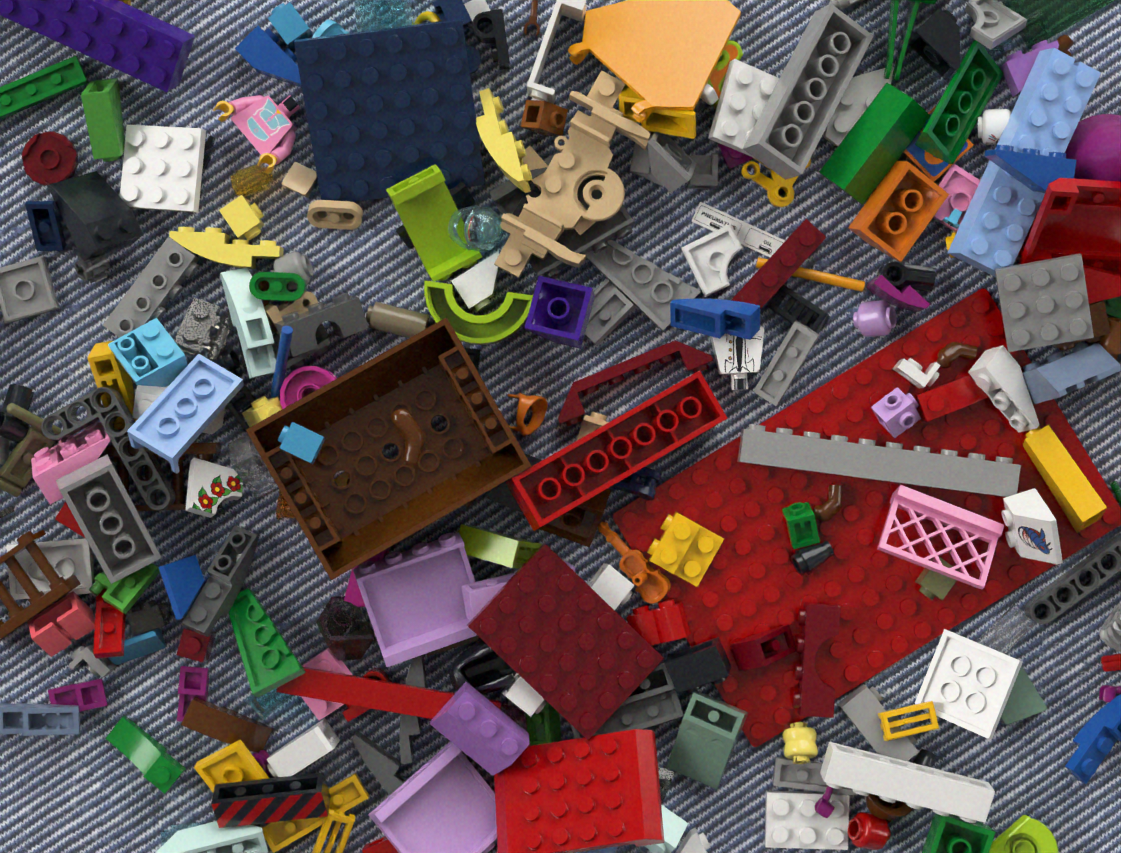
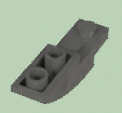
(225, 581)

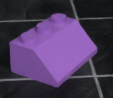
(481, 730)

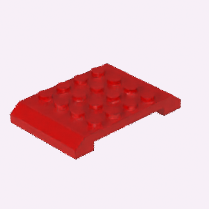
(1078, 219)
(581, 795)

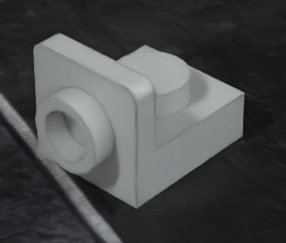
(97, 666)

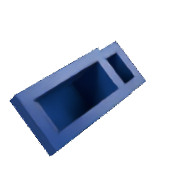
(716, 317)

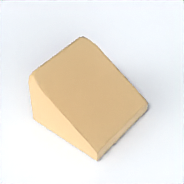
(300, 179)

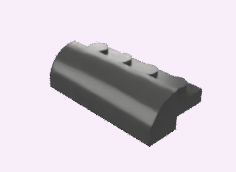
(647, 706)

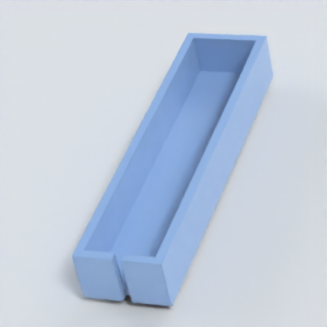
(1042, 121)

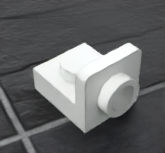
(912, 372)

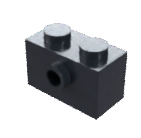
(698, 666)

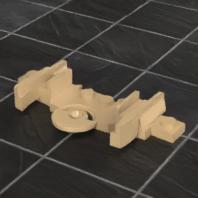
(581, 157)

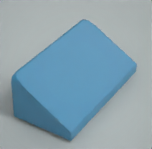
(141, 646)

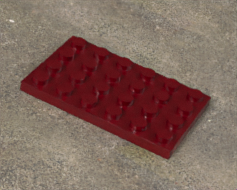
(565, 641)

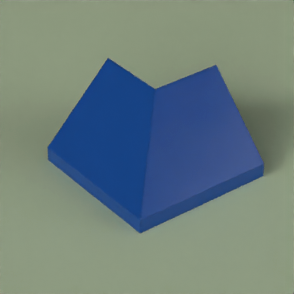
(183, 584)

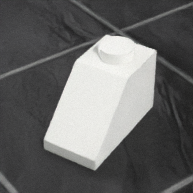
(478, 283)

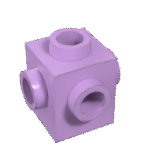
(896, 412)

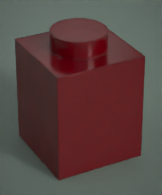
(195, 645)

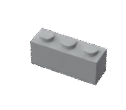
(863, 709)

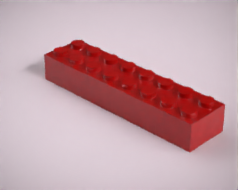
(616, 450)

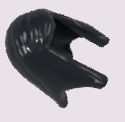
(481, 669)

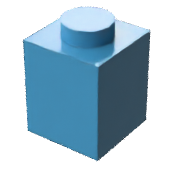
(289, 24)
(301, 442)

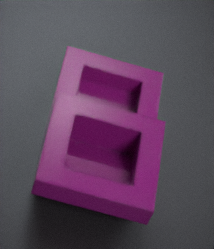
(192, 684)
(83, 694)

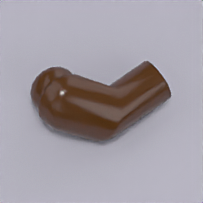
(832, 506)

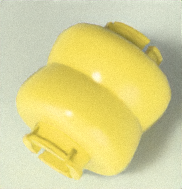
(800, 743)

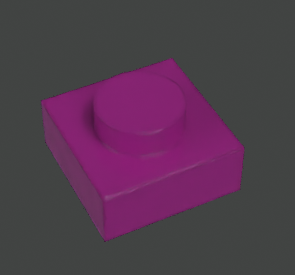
(733, 157)

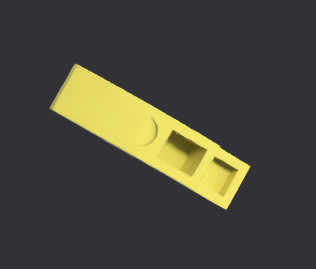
(501, 143)
(216, 247)

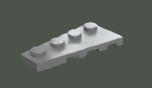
(641, 282)

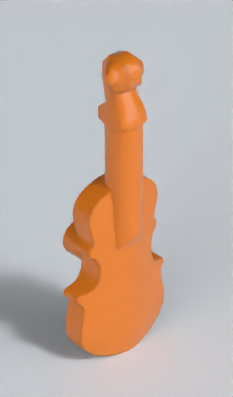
(649, 582)

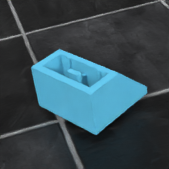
(149, 355)

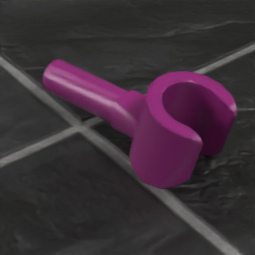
(1108, 692)
(822, 806)

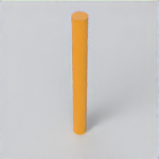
(822, 277)

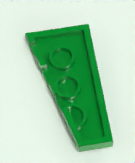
(262, 647)

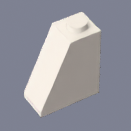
(303, 750)

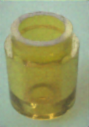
(251, 180)

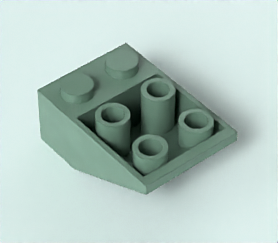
(706, 739)

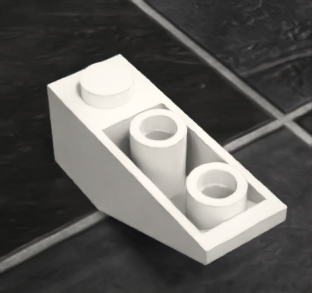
(1005, 385)

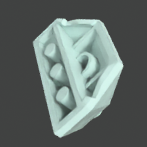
(212, 839)

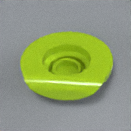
(1025, 836)

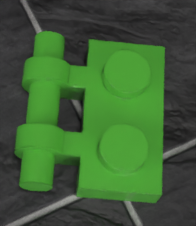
(127, 590)

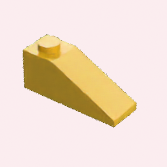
(111, 374)

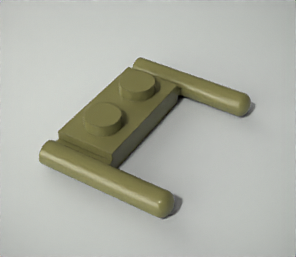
(18, 467)

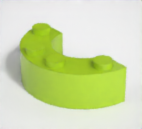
(480, 328)

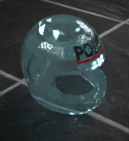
(481, 228)

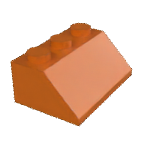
(898, 210)

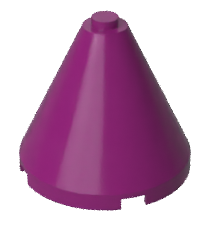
(1097, 148)

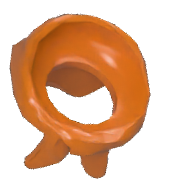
(539, 408)

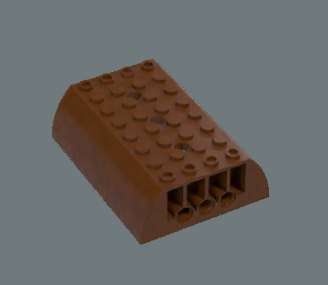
(384, 495)

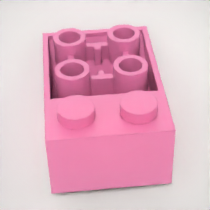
(67, 457)

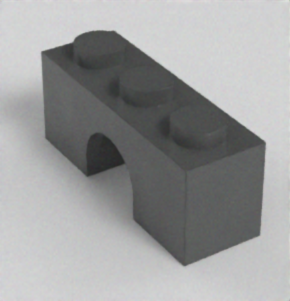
(343, 313)

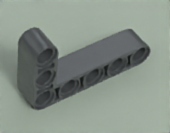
(120, 440)
(1070, 581)

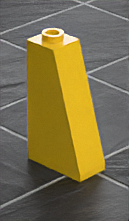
(1064, 478)

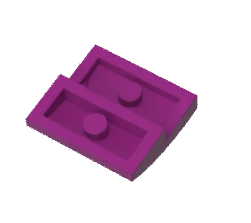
(904, 298)

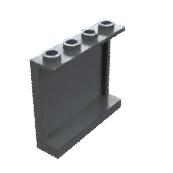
(594, 238)

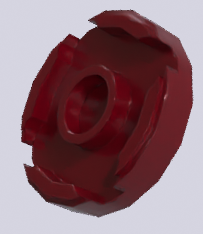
(49, 158)

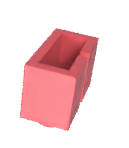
(61, 623)

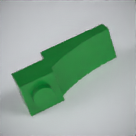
(146, 754)

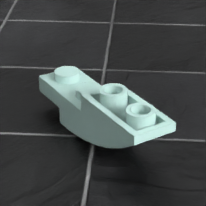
(251, 323)

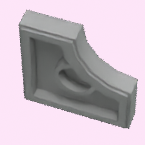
(993, 22)

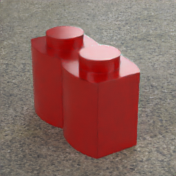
(661, 623)

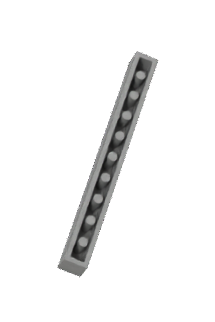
(878, 462)

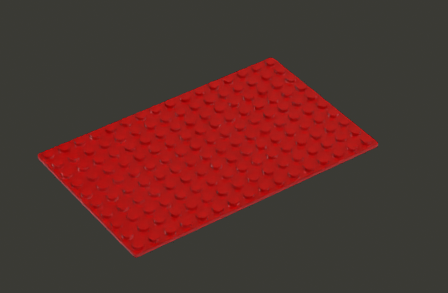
(881, 610)

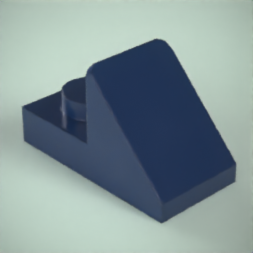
(46, 225)

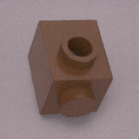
(549, 117)

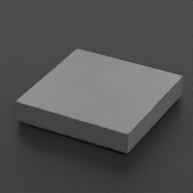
(26, 290)

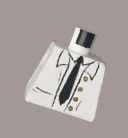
(738, 357)

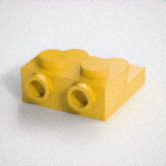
(684, 548)

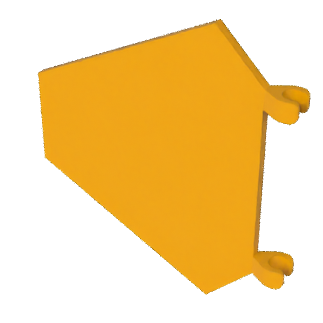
(659, 47)

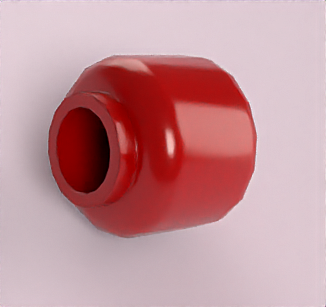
(868, 831)

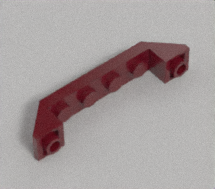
(691, 358)

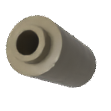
(396, 320)

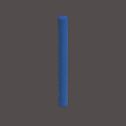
(281, 361)

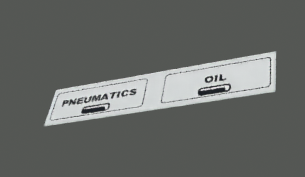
(747, 234)

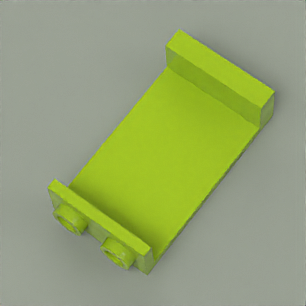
(425, 212)

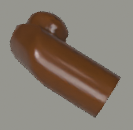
(953, 351)

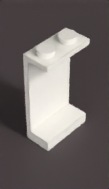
(570, 8)

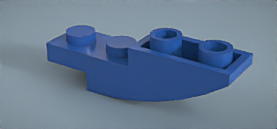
(1096, 741)

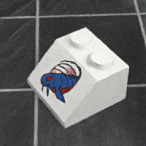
(1031, 527)

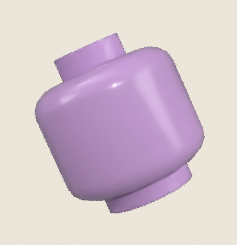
(875, 318)

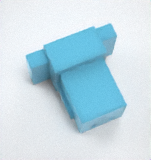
(953, 219)

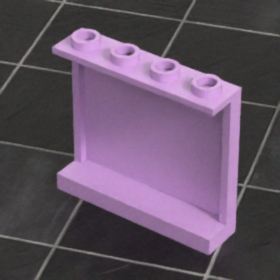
(417, 598)
(440, 808)

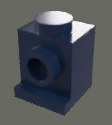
(453, 10)

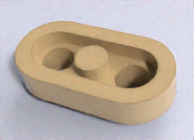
(335, 214)

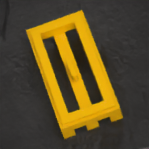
(885, 725)
(338, 818)

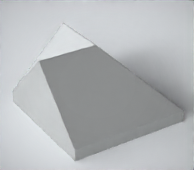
(669, 162)

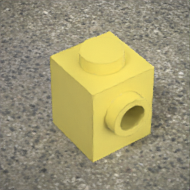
(243, 218)
(261, 409)

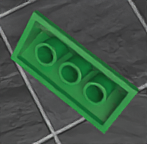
(960, 104)
(875, 143)

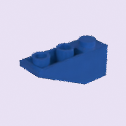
(268, 58)
(1032, 168)

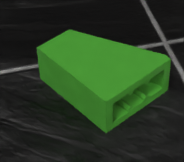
(104, 118)

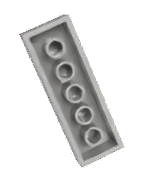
(808, 92)

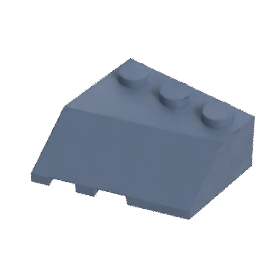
(1068, 371)

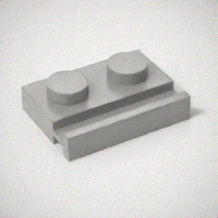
(607, 312)

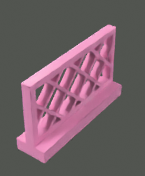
(941, 514)

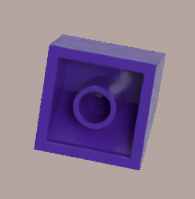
(560, 311)

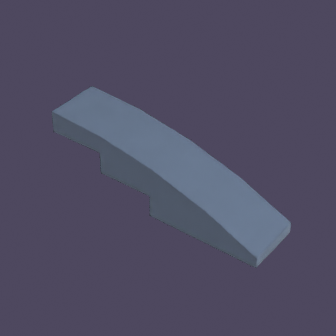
(39, 719)

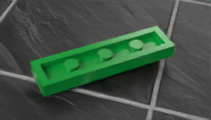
(41, 86)

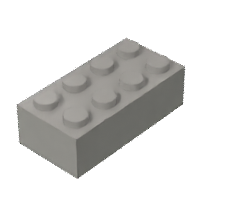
(108, 519)

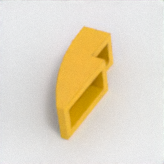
(670, 122)

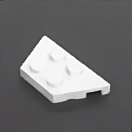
(854, 102)

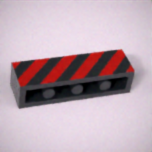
(271, 800)

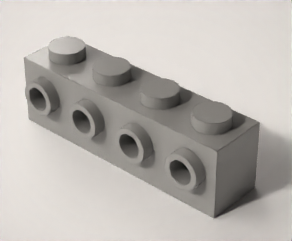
(153, 288)

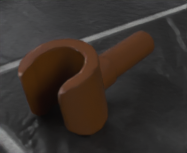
(533, 17)
(1065, 43)

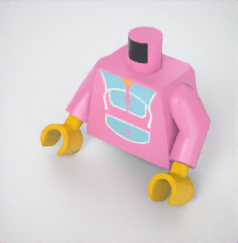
(264, 125)

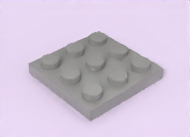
(1044, 302)

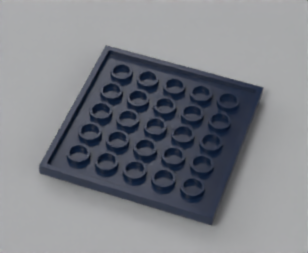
(389, 108)

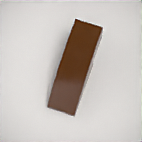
(226, 725)

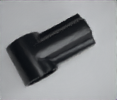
(918, 277)
(11, 426)

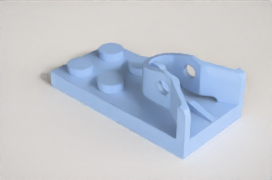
(184, 409)

